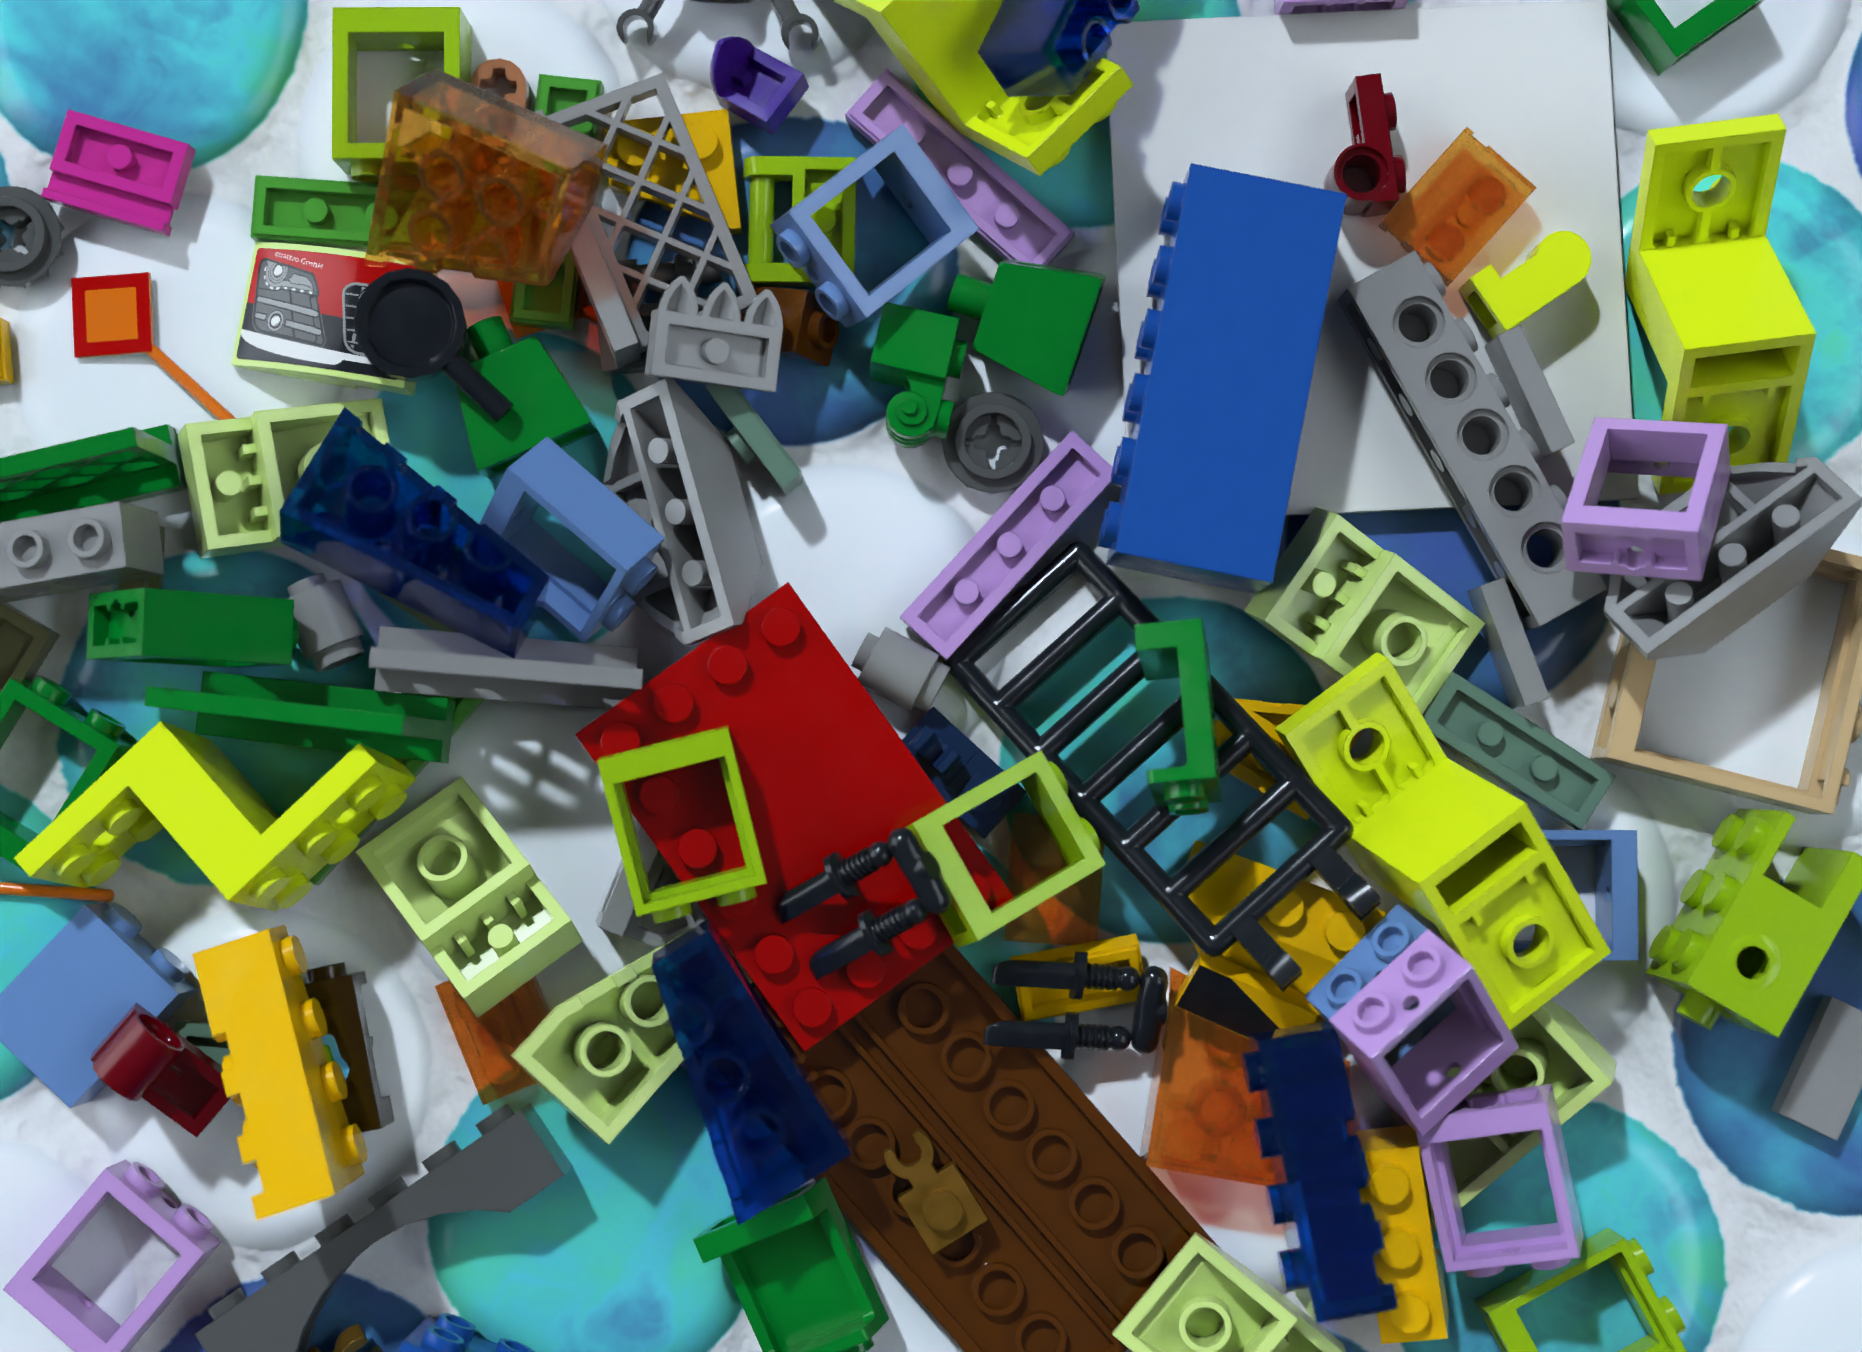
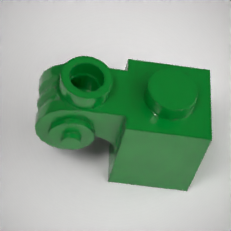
(919, 354)

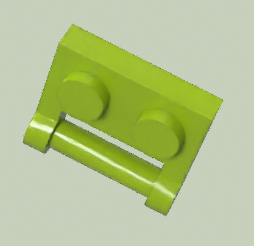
(834, 219)

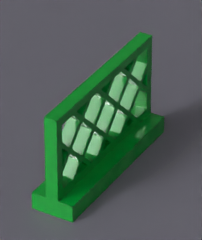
(91, 472)
(315, 715)

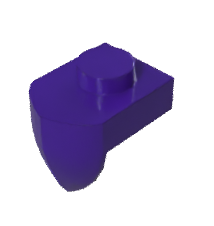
(754, 83)

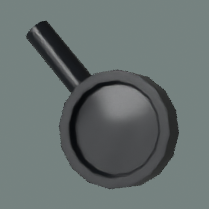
(416, 329)

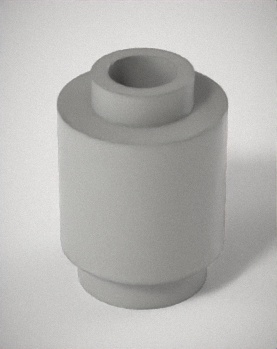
(326, 623)
(900, 670)

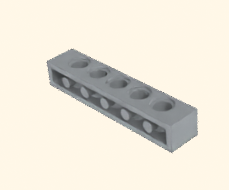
(1438, 425)
(78, 550)

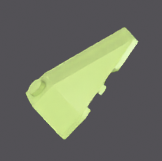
(606, 1048)

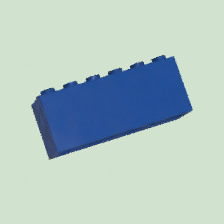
(1222, 378)

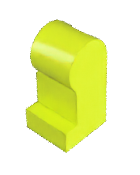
(1546, 274)

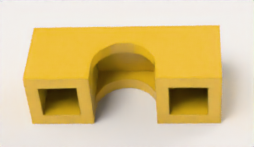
(1410, 1256)

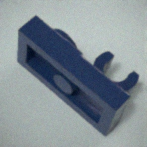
(958, 766)

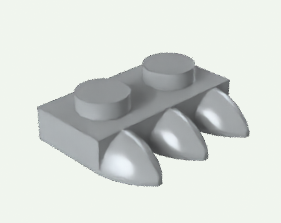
(716, 344)

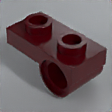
(1370, 120)
(162, 1067)

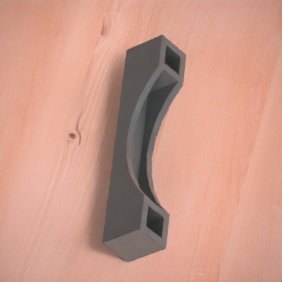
(493, 1173)

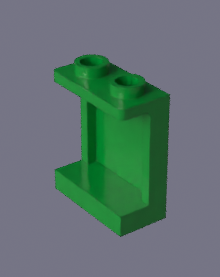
(1182, 652)
(799, 1274)

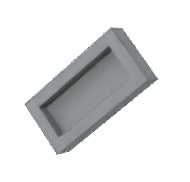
(1529, 391)
(1508, 644)
(1825, 1070)

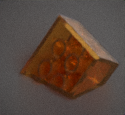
(479, 184)
(1200, 1101)

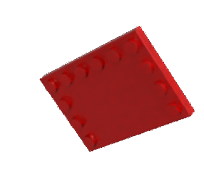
(817, 780)

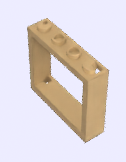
(1833, 729)

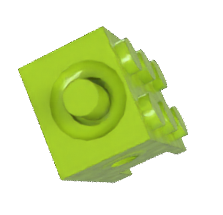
(1745, 941)

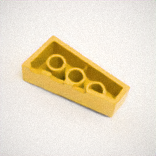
(279, 1071)

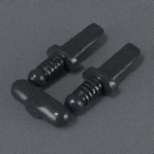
(874, 931)
(1148, 1015)

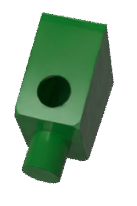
(1031, 318)
(535, 386)

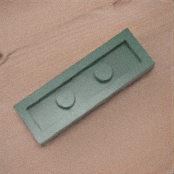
(1517, 751)

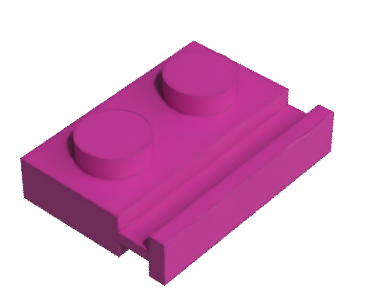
(118, 172)

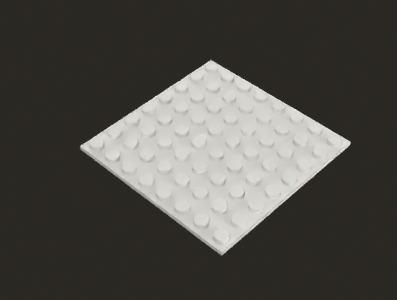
(1273, 106)

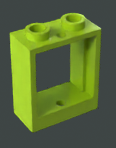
(385, 30)
(1078, 842)
(674, 899)
(1631, 1268)

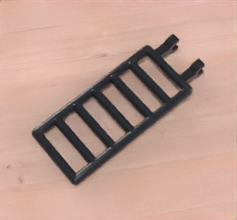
(1128, 844)

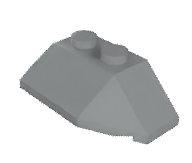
(685, 484)
(1766, 542)

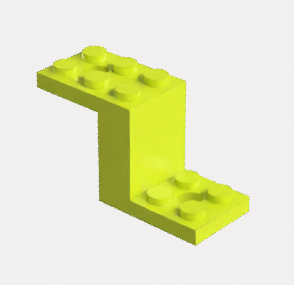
(940, 52)
(1715, 289)
(216, 818)
(1445, 840)

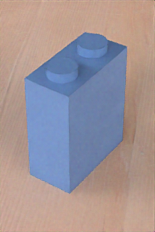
(81, 991)

